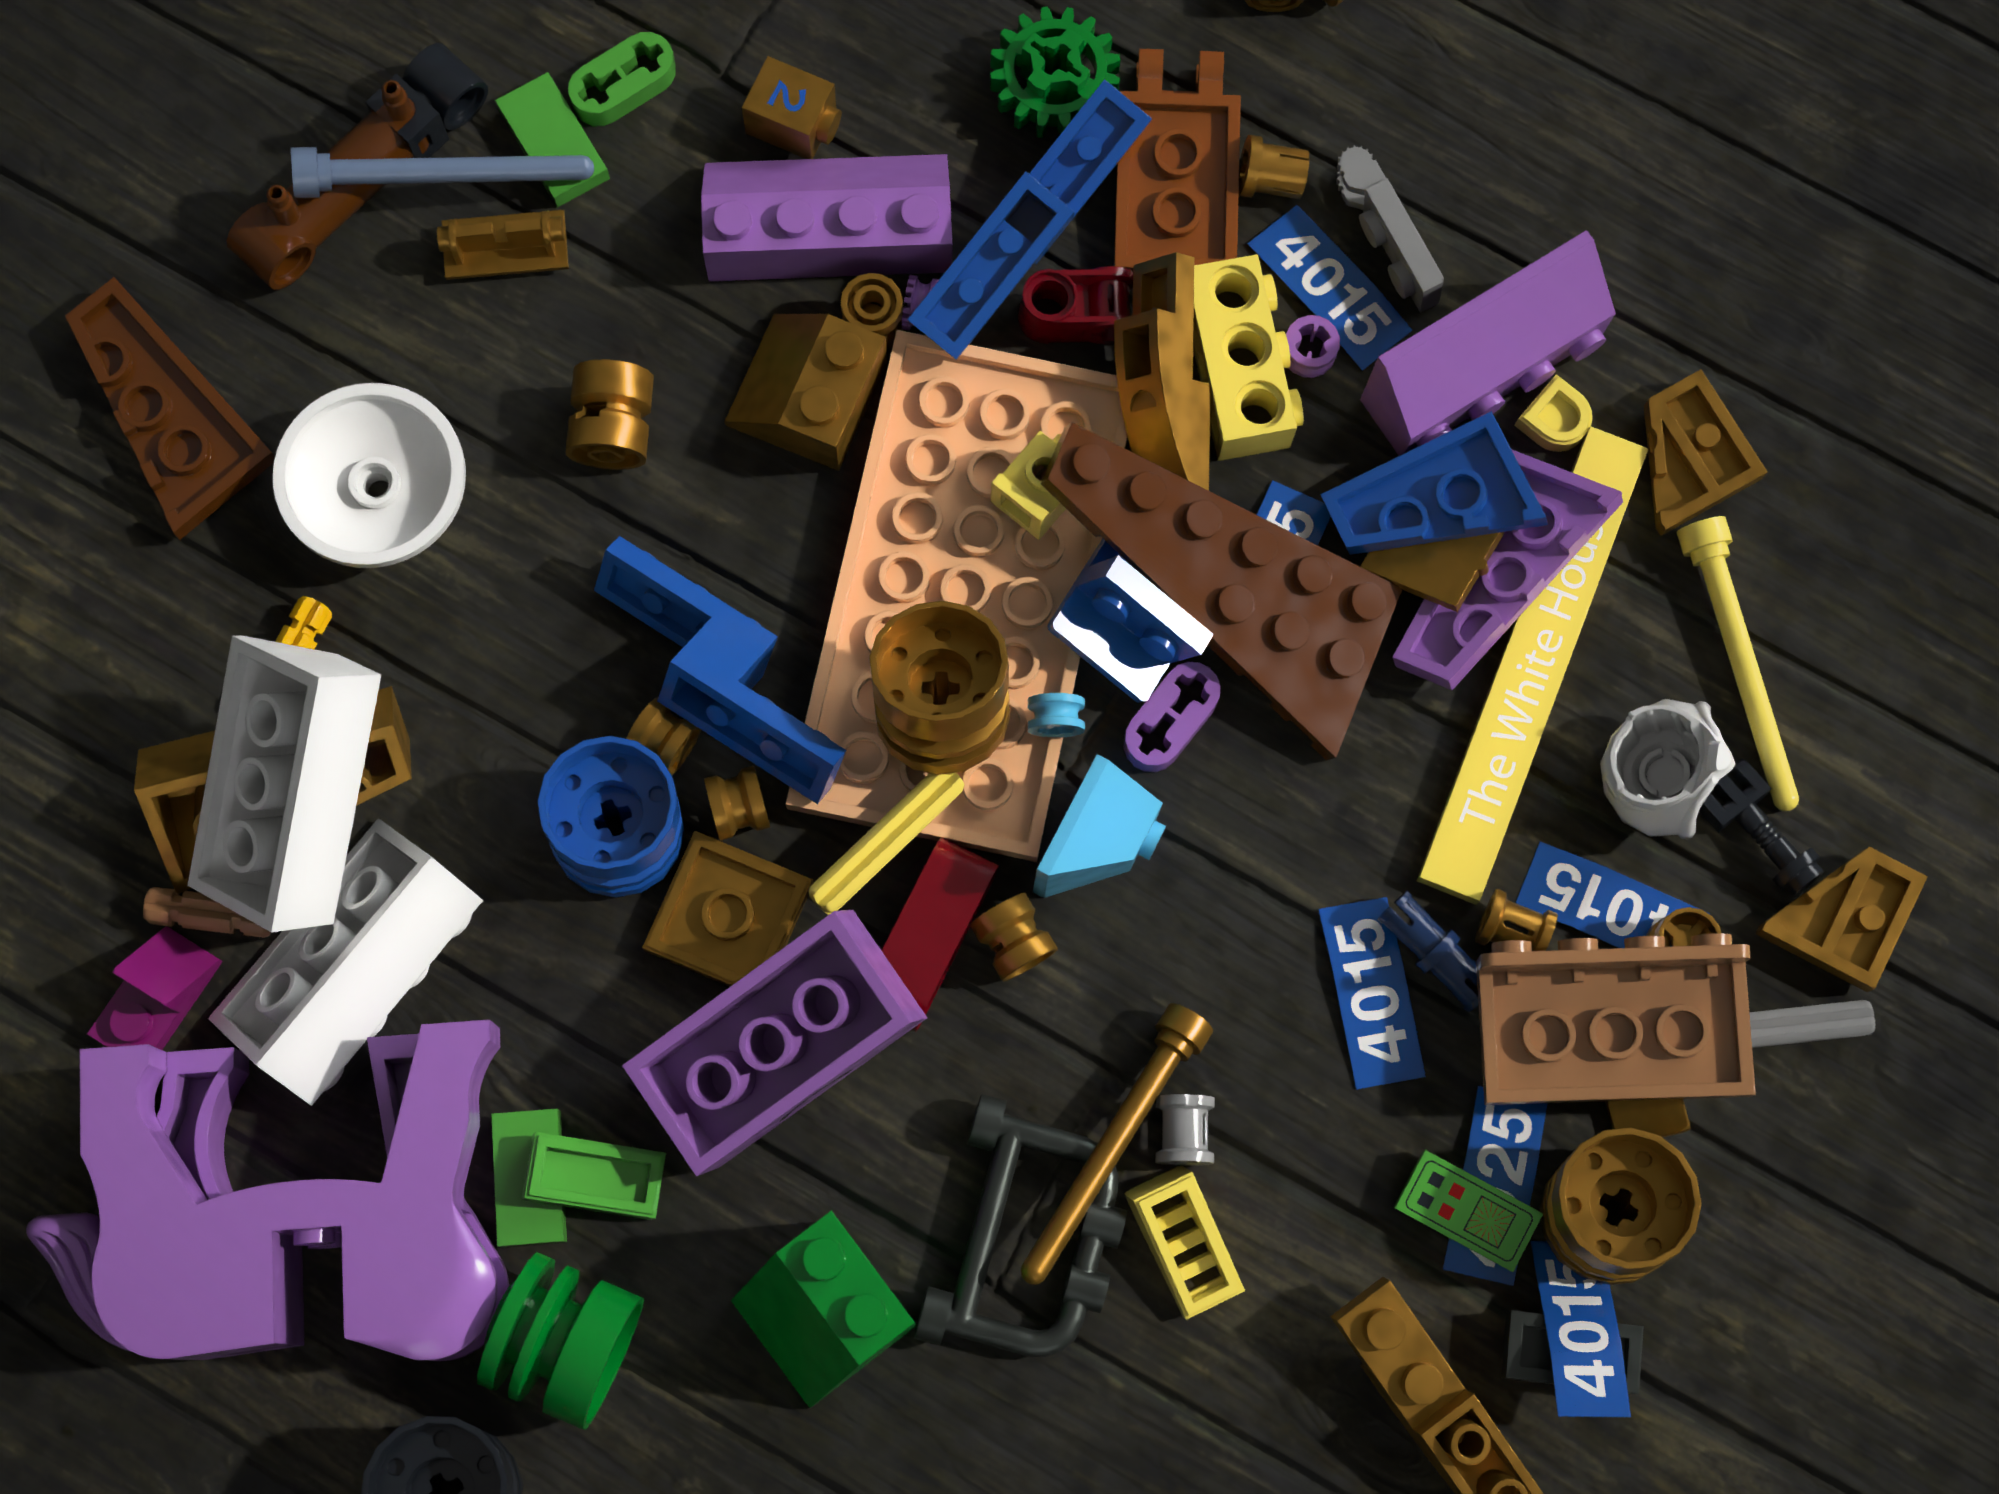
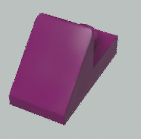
(156, 992)

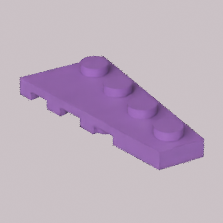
(1449, 643)

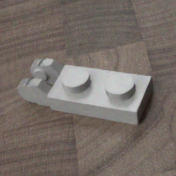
(1389, 225)

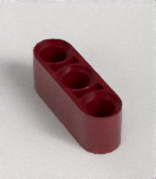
(937, 918)

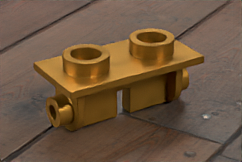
(503, 244)

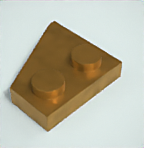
(1694, 452)
(1849, 918)

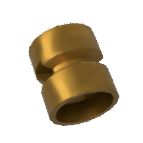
(610, 407)

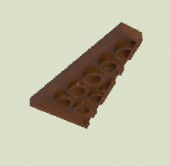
(1276, 603)

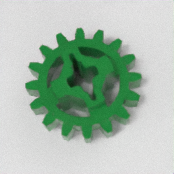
(1051, 62)

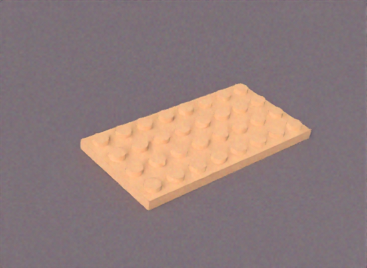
(933, 536)

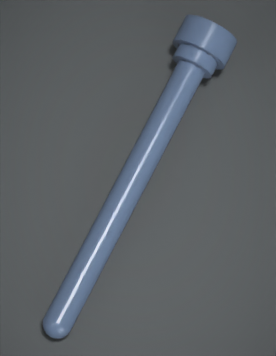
(317, 173)

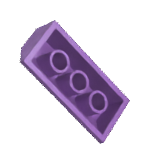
(826, 217)
(1492, 347)

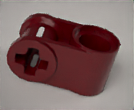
(1083, 302)

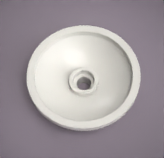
(345, 447)

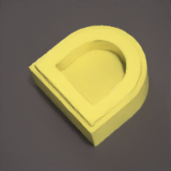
(1557, 417)

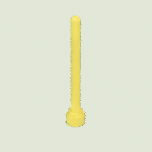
(1708, 547)

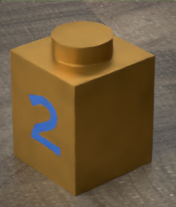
(791, 109)

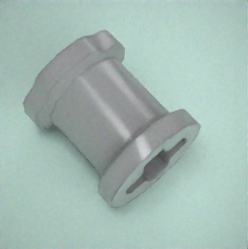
(1185, 1129)

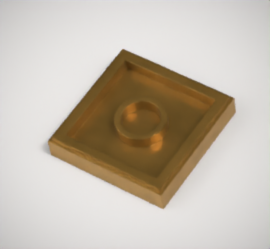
(726, 911)

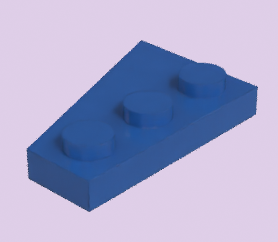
(1437, 493)

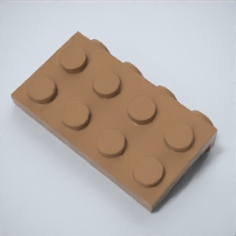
(1615, 1021)

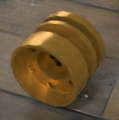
(934, 658)
(1655, 1198)

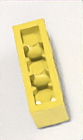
(1233, 385)

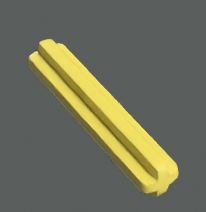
(884, 840)

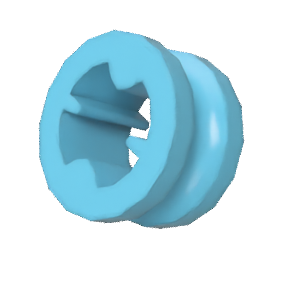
(1056, 715)

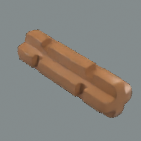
(195, 912)

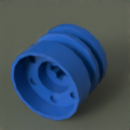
(606, 781)

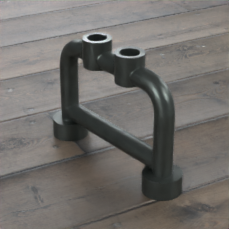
(1084, 1285)

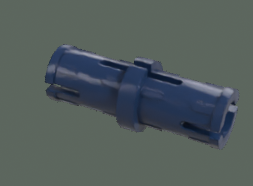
(1434, 948)

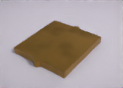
(1436, 570)

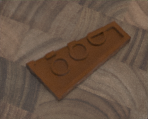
(175, 420)

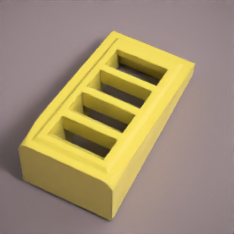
(1158, 1190)

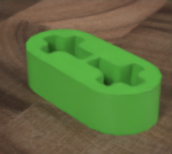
(622, 79)

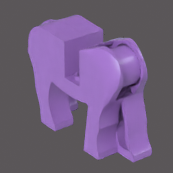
(218, 1273)

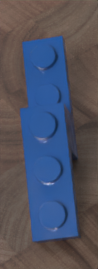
(1029, 219)
(717, 669)

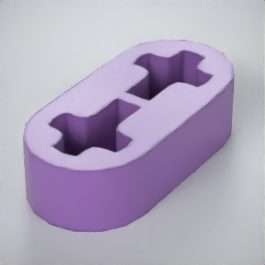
(1160, 707)

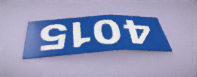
(1581, 1340)

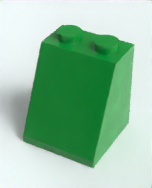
(822, 1309)

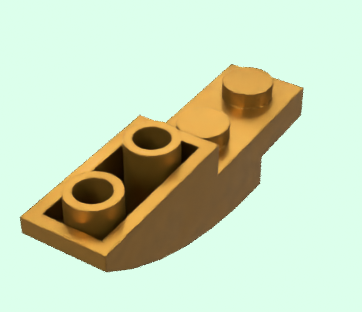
(1159, 401)
(1429, 1396)

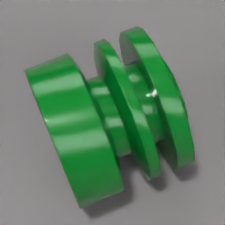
(559, 1340)

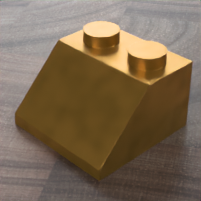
(810, 385)

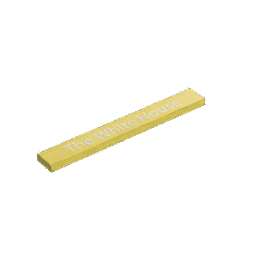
(1525, 692)

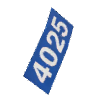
(1505, 1155)

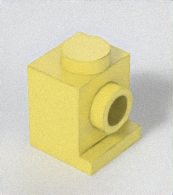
(1021, 493)

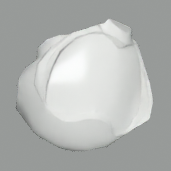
(1685, 766)

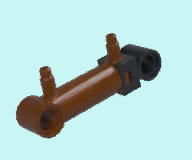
(403, 122)

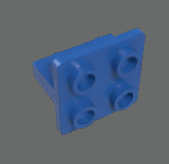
(1125, 624)

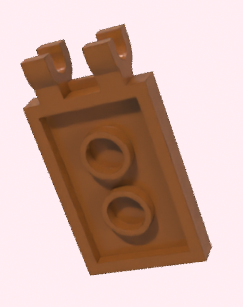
(1183, 170)

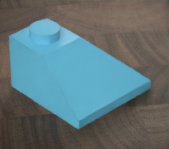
(1101, 831)

